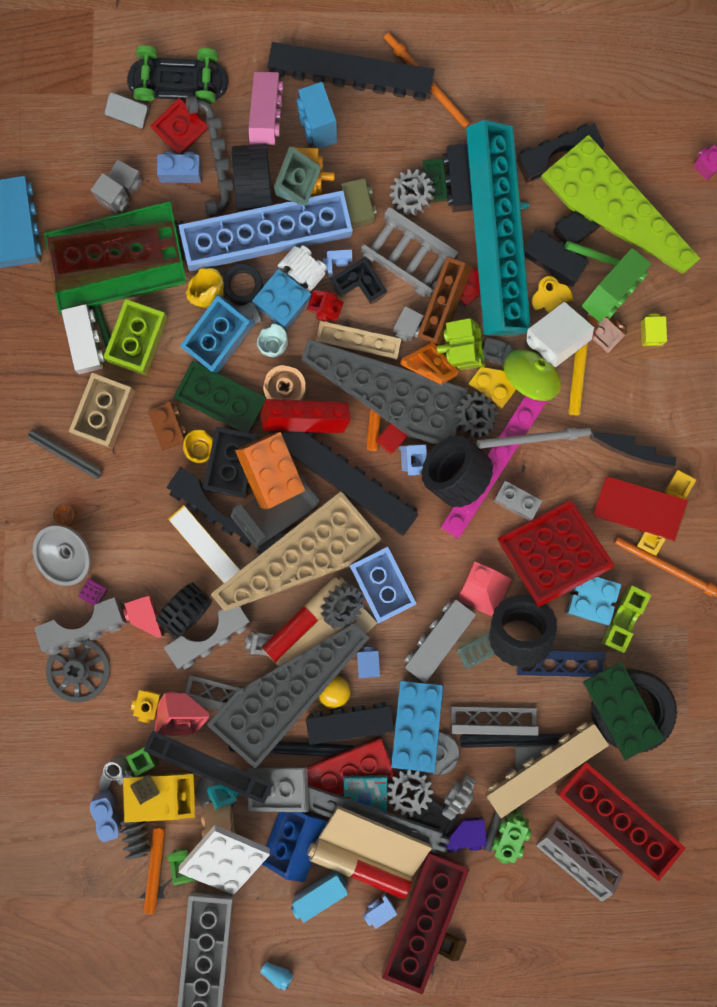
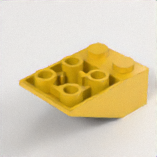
(173, 802)

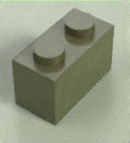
(358, 202)

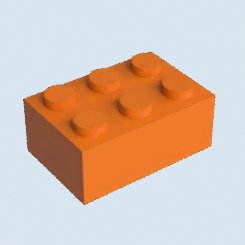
(270, 470)

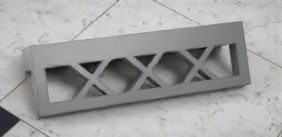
(206, 701)
(494, 729)
(577, 864)

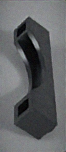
(189, 488)
(208, 767)

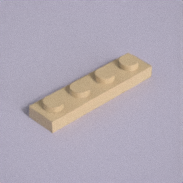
(358, 340)

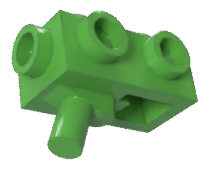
(512, 835)

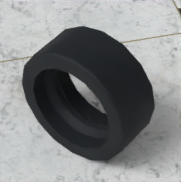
(234, 270)

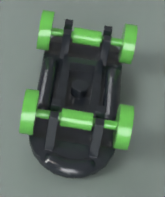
(177, 78)

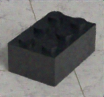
(224, 469)

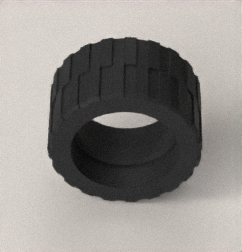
(251, 176)
(468, 482)
(522, 652)

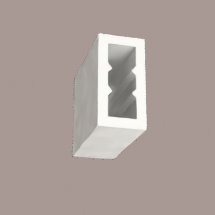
(559, 334)

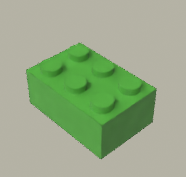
(616, 284)

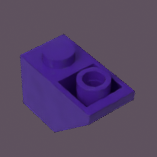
(467, 834)

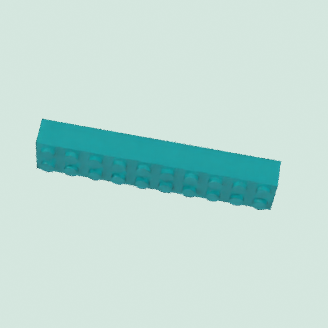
(498, 229)

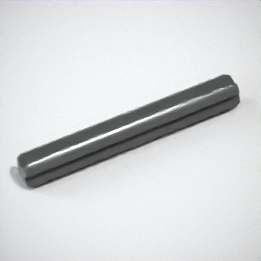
(65, 454)

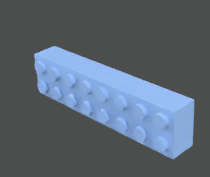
(265, 231)

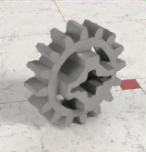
(418, 184)
(418, 787)
(459, 797)

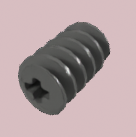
(135, 839)

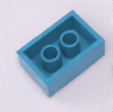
(316, 116)
(217, 334)

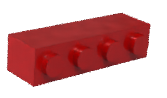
(305, 416)

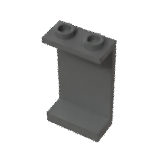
(264, 524)

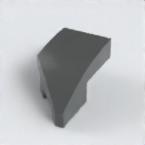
(495, 350)

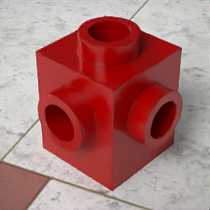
(329, 306)

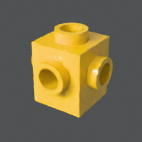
(139, 705)

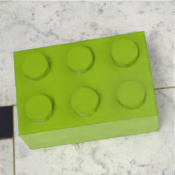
(135, 337)

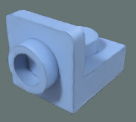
(339, 257)

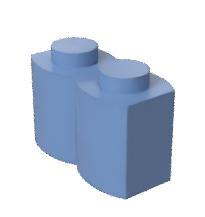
(104, 813)

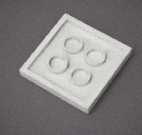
(224, 860)

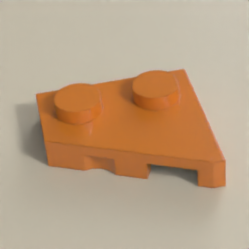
(430, 364)

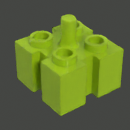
(464, 344)

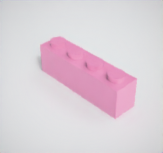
(264, 108)

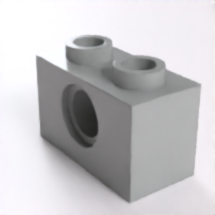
(110, 194)
(517, 501)

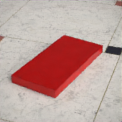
(640, 508)
(361, 760)

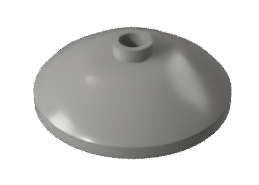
(55, 560)

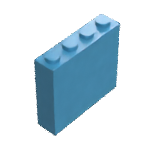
(17, 223)

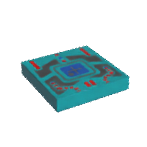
(367, 790)

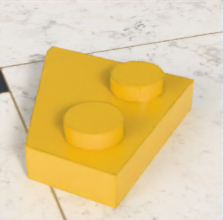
(493, 384)

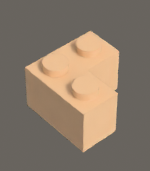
(221, 817)

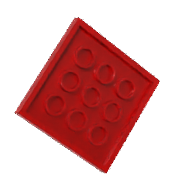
(555, 553)

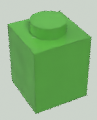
(141, 762)

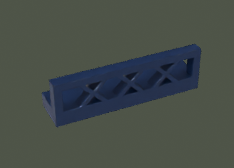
(564, 656)

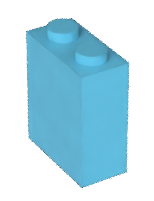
(319, 896)

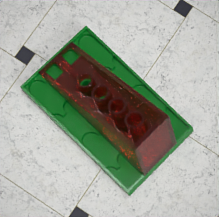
(115, 257)

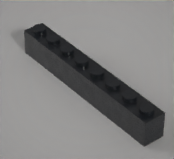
(351, 71)
(350, 480)

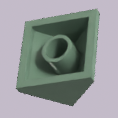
(296, 177)

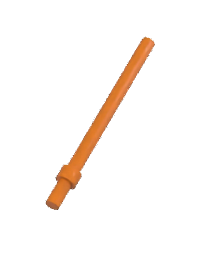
(401, 51)
(708, 588)

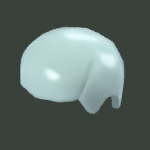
(272, 341)

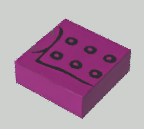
(92, 592)

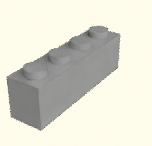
(439, 641)

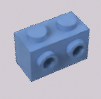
(179, 168)

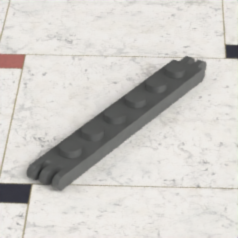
(327, 802)

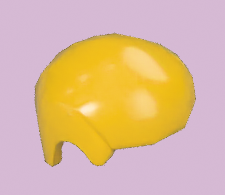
(197, 446)
(335, 694)

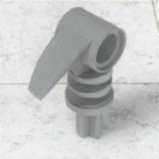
(110, 773)

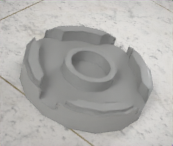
(449, 757)

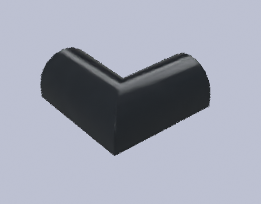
(360, 275)

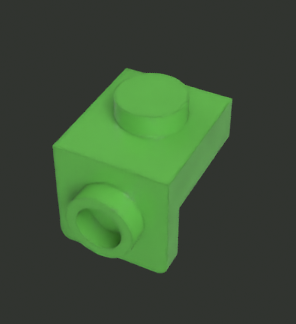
(176, 859)

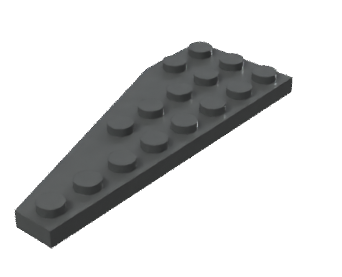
(396, 394)
(270, 706)

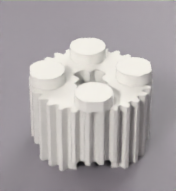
(302, 267)

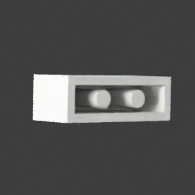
(83, 339)

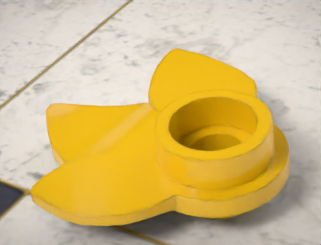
(553, 298)

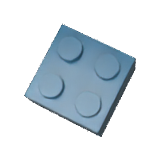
(282, 299)

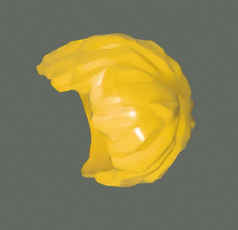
(205, 287)

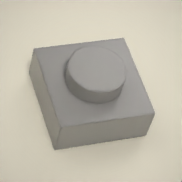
(250, 310)

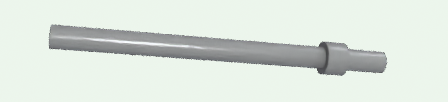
(569, 434)

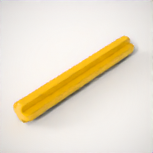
(577, 381)

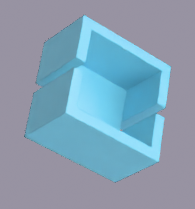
(594, 600)

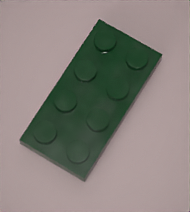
(220, 398)
(623, 710)

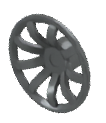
(77, 671)

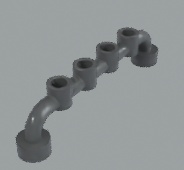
(217, 144)

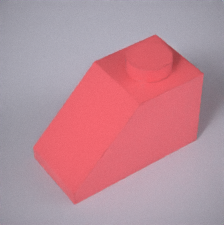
(143, 615)

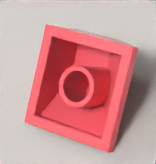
(483, 588)
(179, 715)

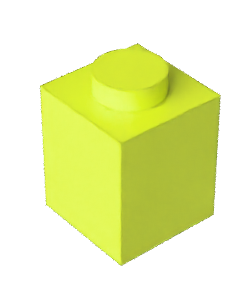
(653, 330)

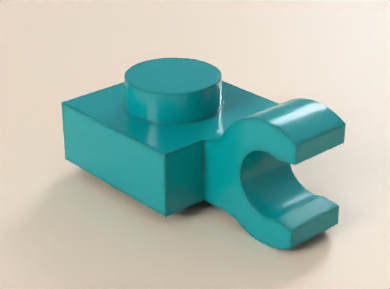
(221, 796)

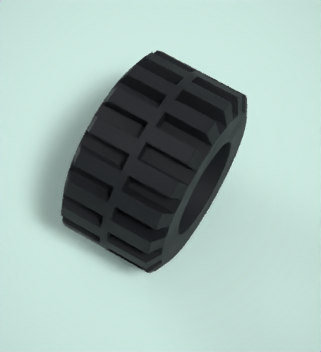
(183, 610)

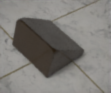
(452, 947)

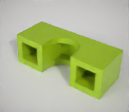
(621, 626)

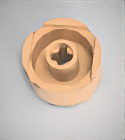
(290, 377)

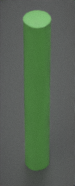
(591, 253)

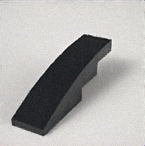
(625, 446)

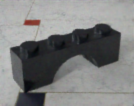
(535, 161)

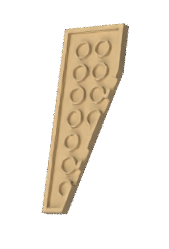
(316, 547)

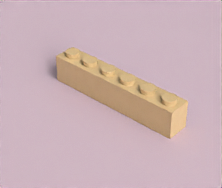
(546, 769)

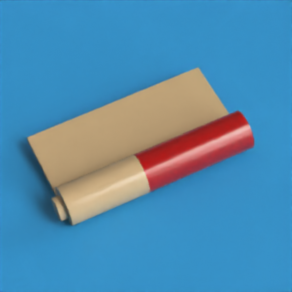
(308, 628)
(369, 852)

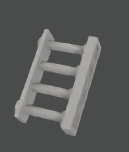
(410, 231)

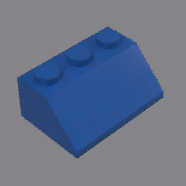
(290, 842)

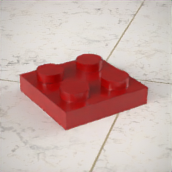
(179, 127)

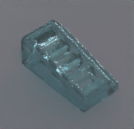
(461, 652)

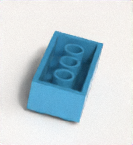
(417, 726)

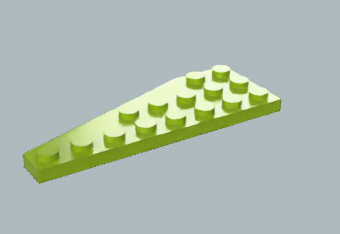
(602, 193)

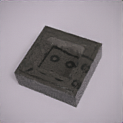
(145, 789)

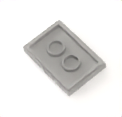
(288, 790)

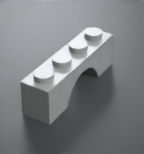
(105, 618)
(185, 650)

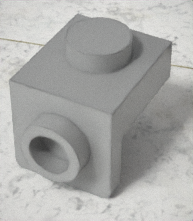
(255, 641)

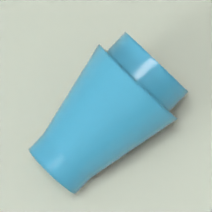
(277, 975)

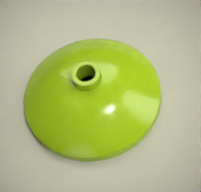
(532, 375)

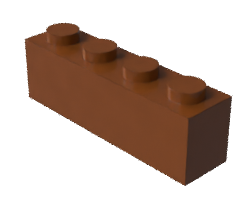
(444, 300)

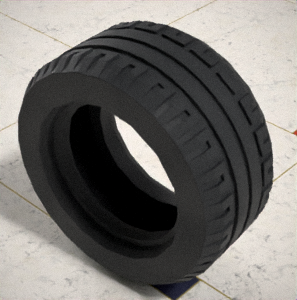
(664, 703)

